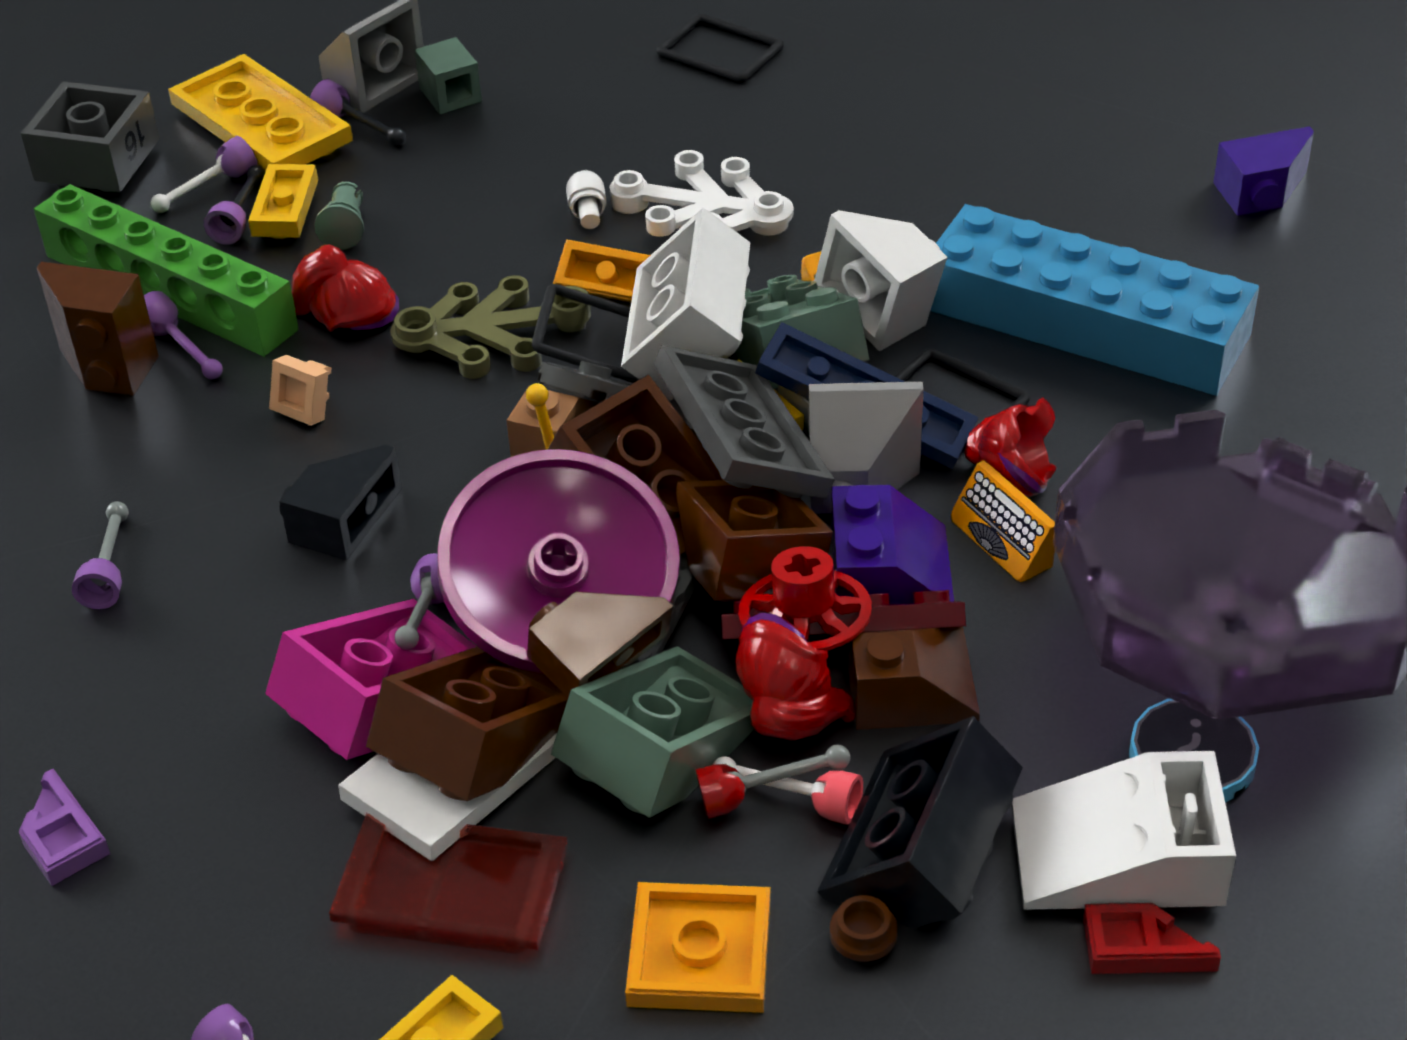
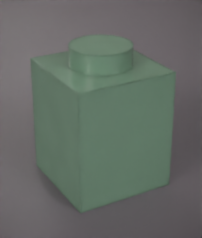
(448, 75)

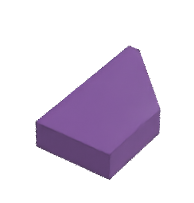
(60, 832)

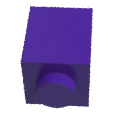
(1262, 169)

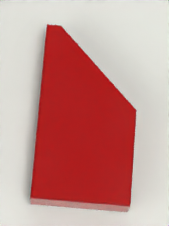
(1142, 941)

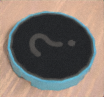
(1178, 728)

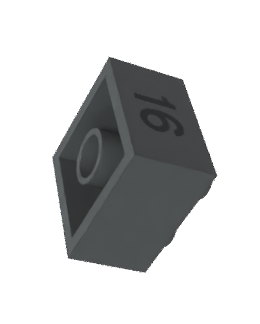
(90, 136)

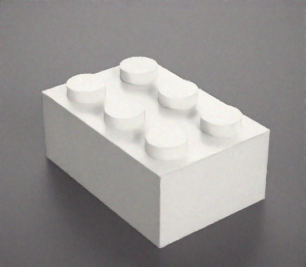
(688, 296)

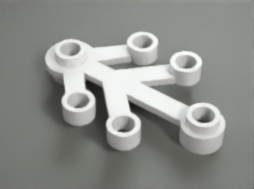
(762, 211)

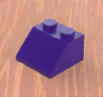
(888, 543)

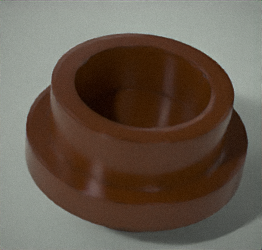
(863, 929)

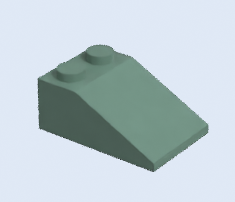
(652, 728)

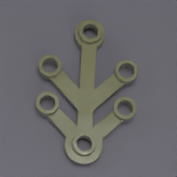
(421, 328)

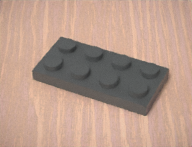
(743, 424)

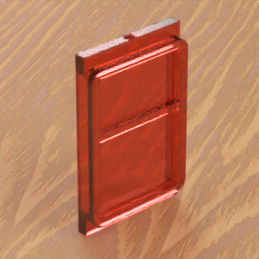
(478, 894)

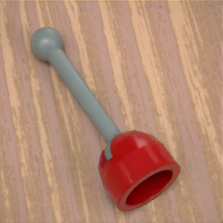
(725, 787)

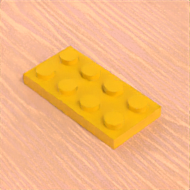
(263, 110)

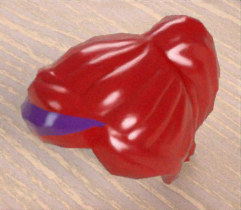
(342, 291)
(1016, 445)
(787, 681)

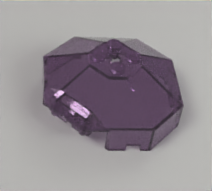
(1179, 540)

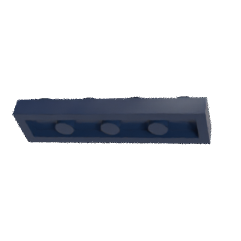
(800, 360)

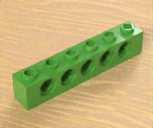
(203, 282)

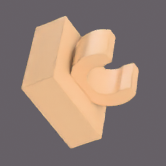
(299, 389)

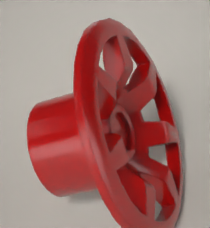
(805, 594)

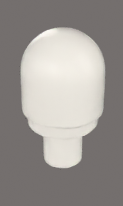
(586, 197)

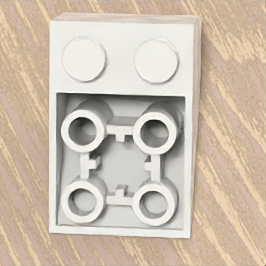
(1127, 835)

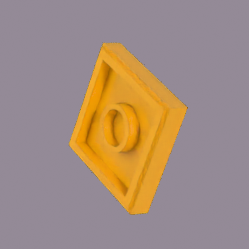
(699, 947)

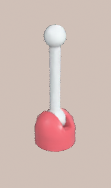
(833, 794)

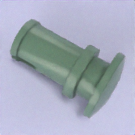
(341, 219)

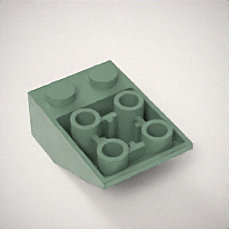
(806, 307)

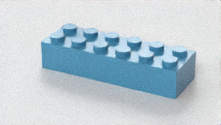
(1094, 298)

